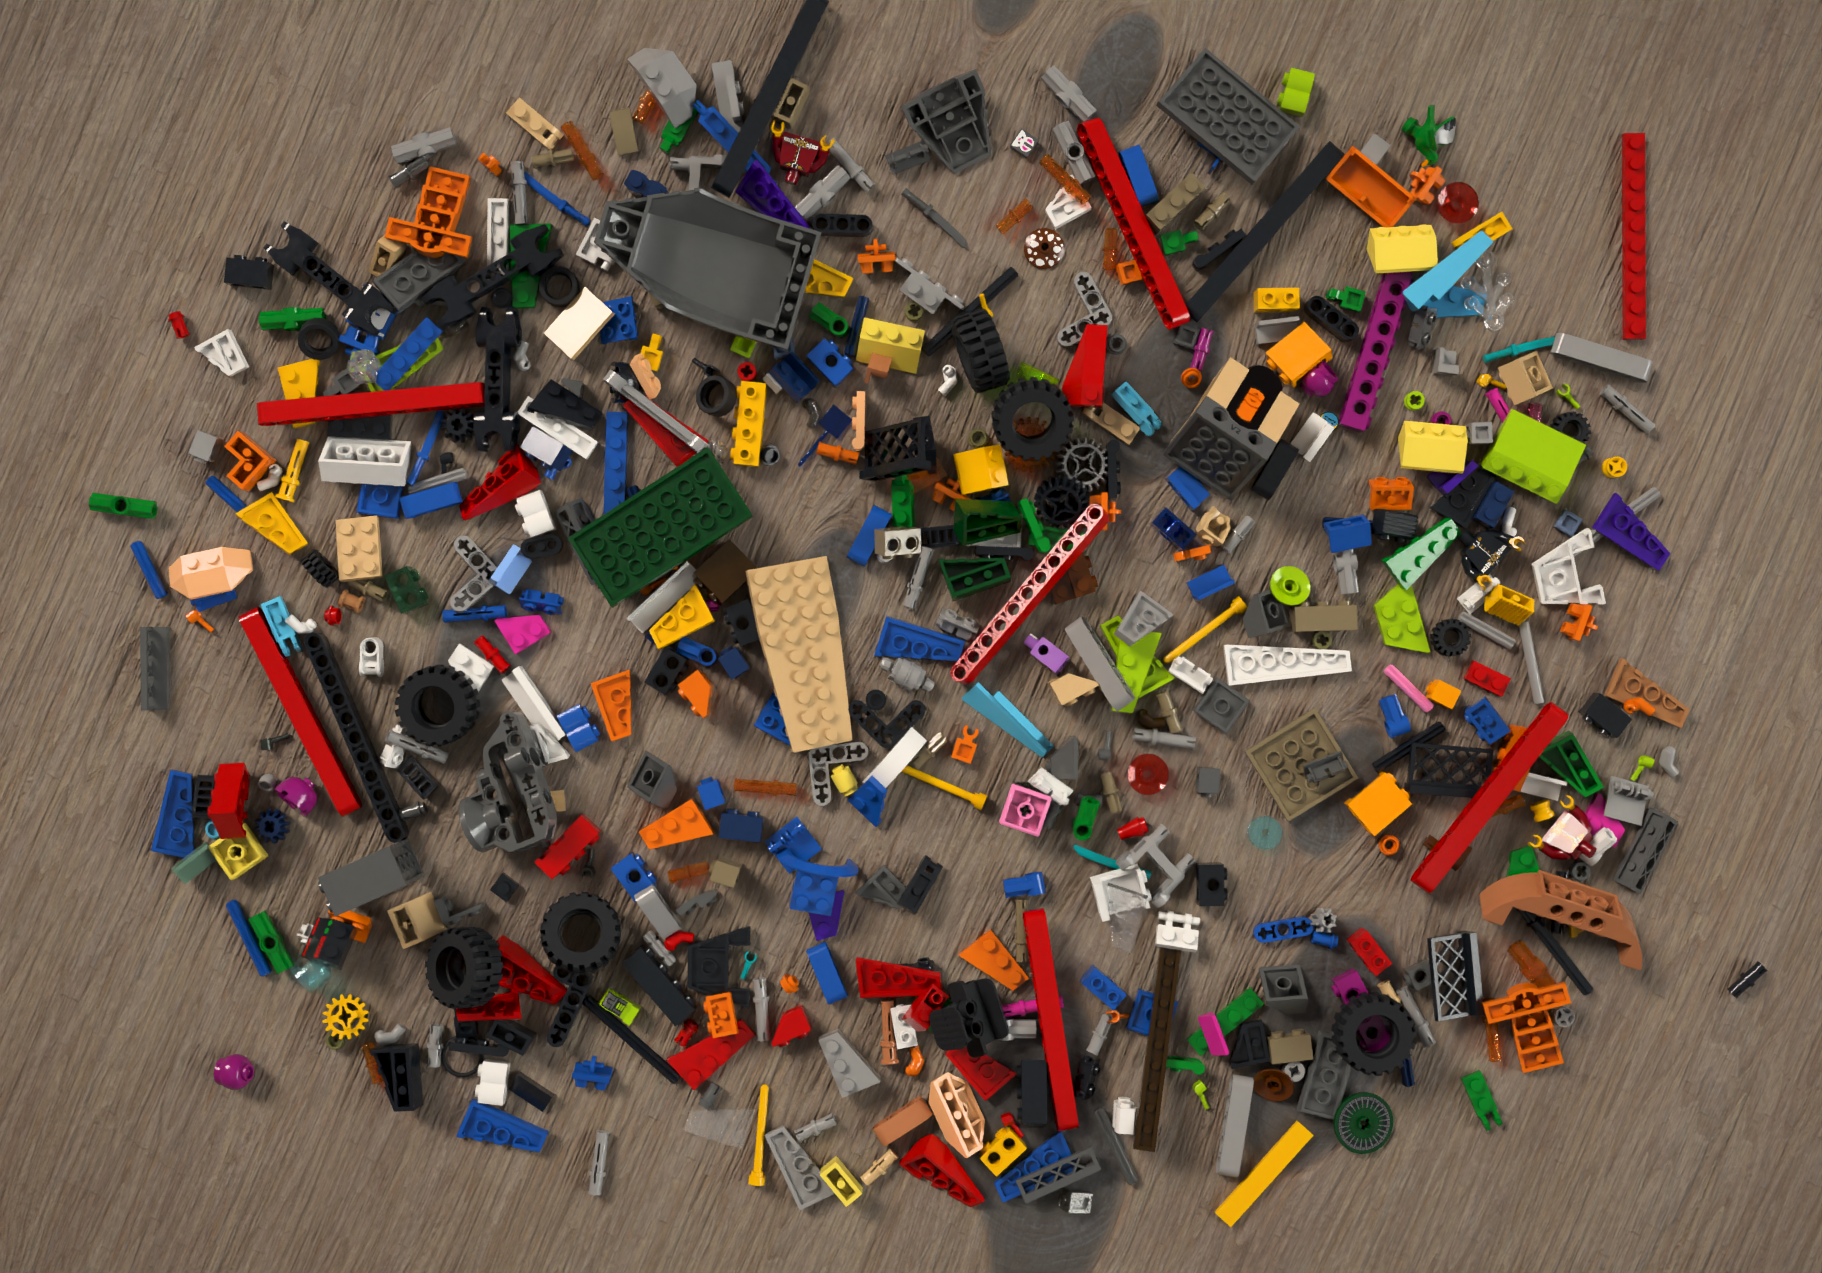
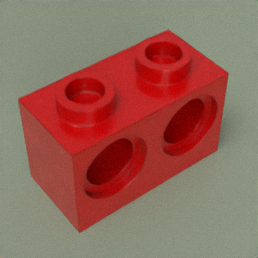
(1368, 951)

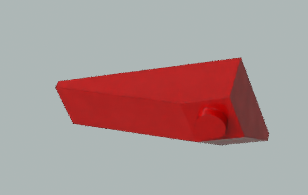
(1087, 371)
(508, 481)
(526, 975)
(936, 1163)

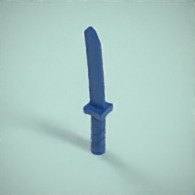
(563, 205)
(423, 455)

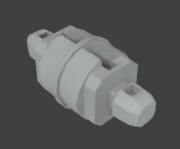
(906, 674)

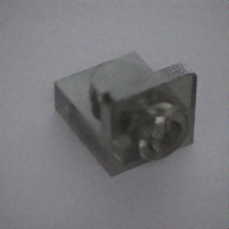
(1075, 1201)

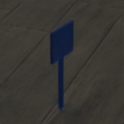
(834, 423)

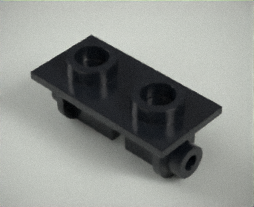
(1090, 1070)

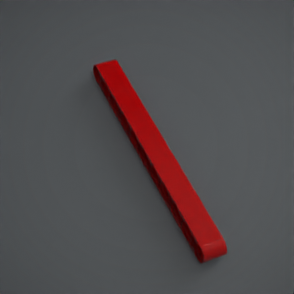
(1133, 223)
(371, 404)
(1039, 590)
(300, 712)
(1489, 797)
(1050, 1019)

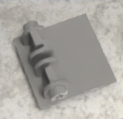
(1626, 800)

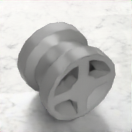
(1566, 1019)
(1290, 1067)

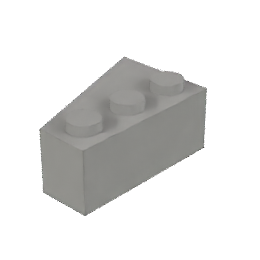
(846, 1063)

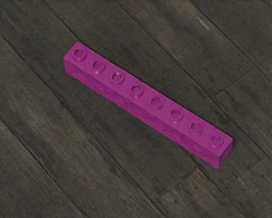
(1348, 417)

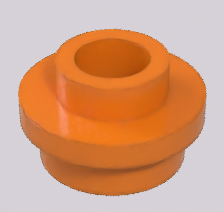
(1191, 382)
(1393, 849)
(789, 983)

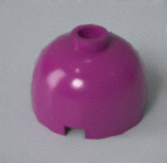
(298, 794)

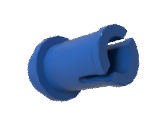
(1325, 939)

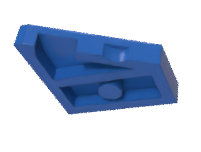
(870, 800)

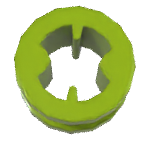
(1409, 406)

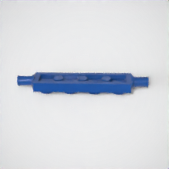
(724, 132)

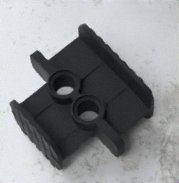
(971, 1019)

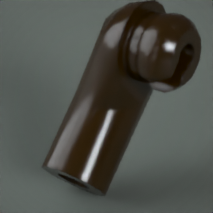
(1149, 722)

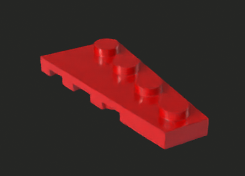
(893, 980)

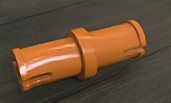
(837, 453)

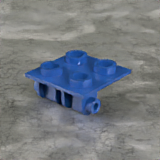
(622, 324)
(771, 720)
(797, 838)

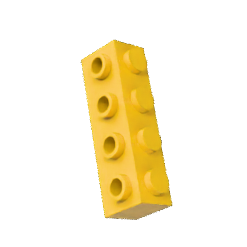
(749, 424)

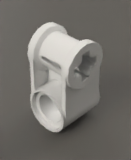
(371, 659)

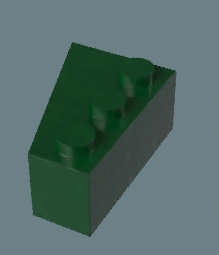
(985, 520)
(973, 576)

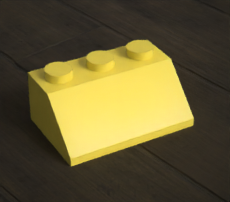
(1402, 248)
(893, 341)
(1432, 447)

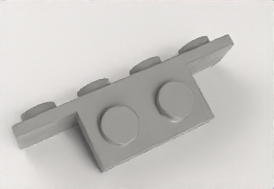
(727, 93)
(923, 291)

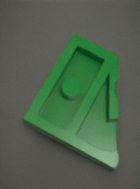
(1522, 861)

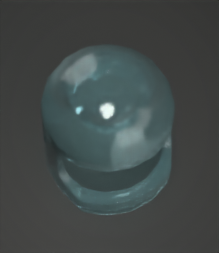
(312, 975)

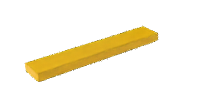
(1263, 1173)

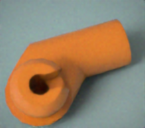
(1638, 704)
(917, 1062)

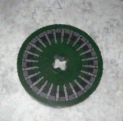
(1364, 1107)

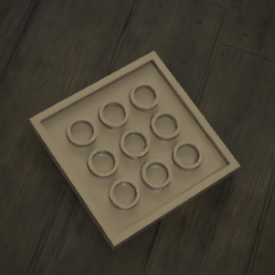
(1281, 761)

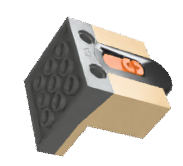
(1233, 427)

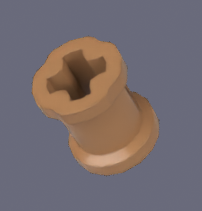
(351, 601)

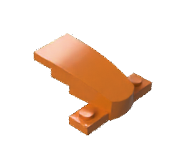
(436, 217)
(1530, 1022)

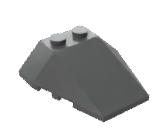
(952, 120)

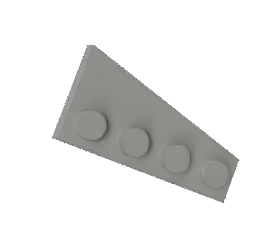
(797, 1168)

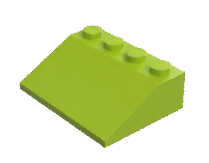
(1533, 456)

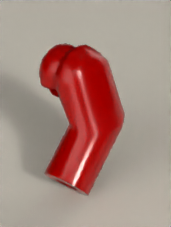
(676, 938)

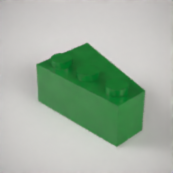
(1571, 763)

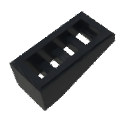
(955, 541)
(434, 784)
(197, 804)

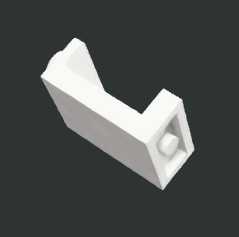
(1129, 878)

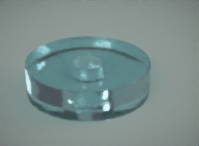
(1255, 832)

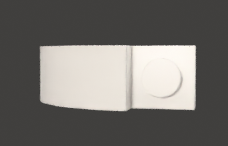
(898, 757)

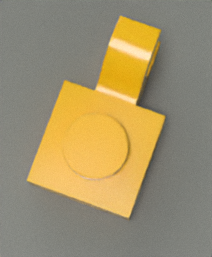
(652, 353)

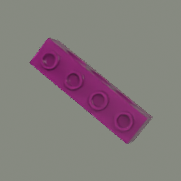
(1352, 981)

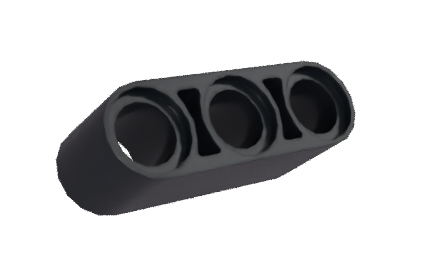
(852, 229)
(1321, 318)
(1274, 469)

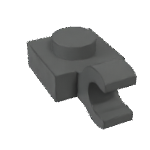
(343, 384)

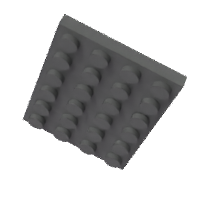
(1228, 116)

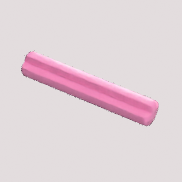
(1408, 688)

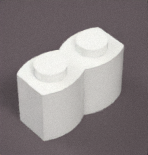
(535, 514)
(493, 1082)
(1124, 1116)

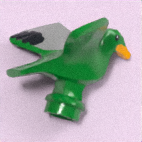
(1430, 134)

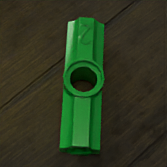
(288, 318)
(112, 503)
(278, 954)

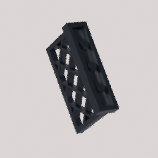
(895, 466)
(1444, 788)
(1468, 973)

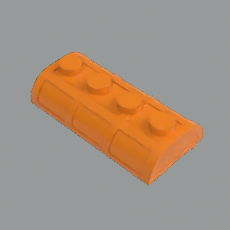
(1370, 188)

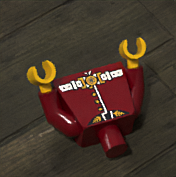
(798, 154)
(1567, 836)

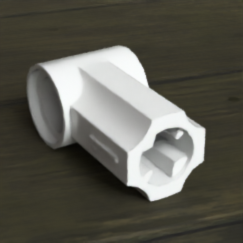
(1602, 841)

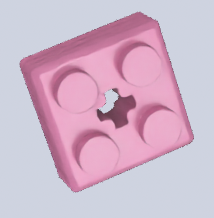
(1031, 822)

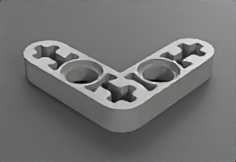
(1093, 311)
(480, 579)
(823, 765)

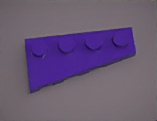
(766, 197)
(1624, 529)

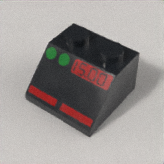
(329, 942)

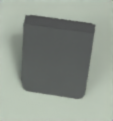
(575, 386)

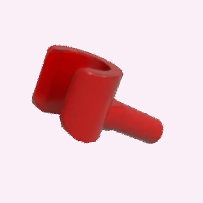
(1008, 1119)

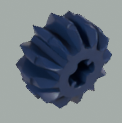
(265, 822)

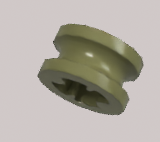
(908, 309)
(1323, 634)

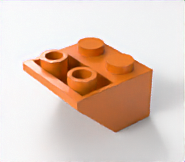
(698, 691)

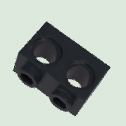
(662, 668)

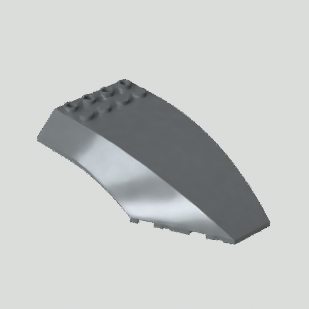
(713, 260)

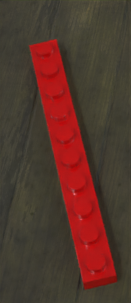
(1633, 237)

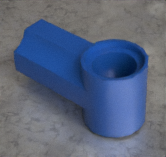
(695, 651)
(1396, 721)
(1029, 884)

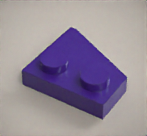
(824, 925)

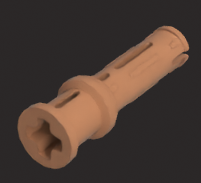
(889, 1042)

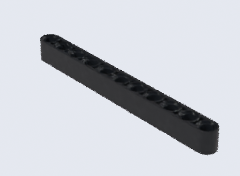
(769, 96)
(1263, 231)
(348, 730)

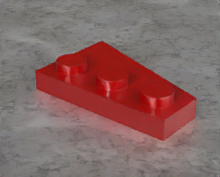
(981, 1072)

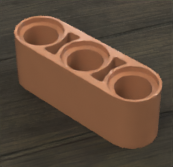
(902, 1121)

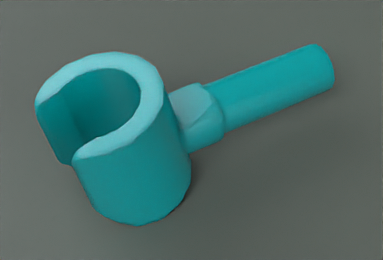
(747, 965)

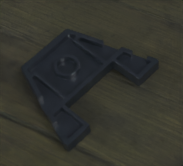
(710, 965)

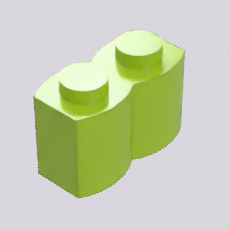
(1296, 92)

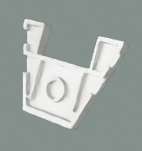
(1557, 574)

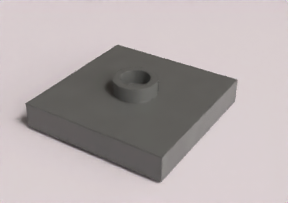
(1221, 705)

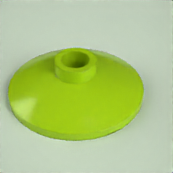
(1296, 580)

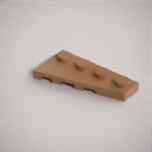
(1631, 683)

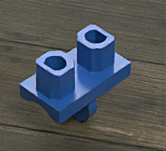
(351, 338)
(592, 1071)

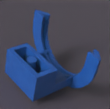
(814, 883)

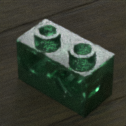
(402, 592)

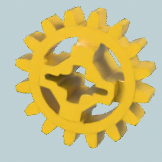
(333, 1019)

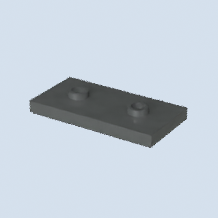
(415, 277)
(1324, 1079)

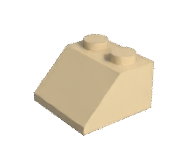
(1525, 378)

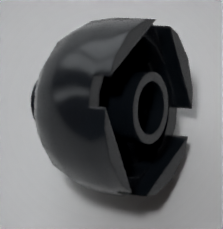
(626, 372)

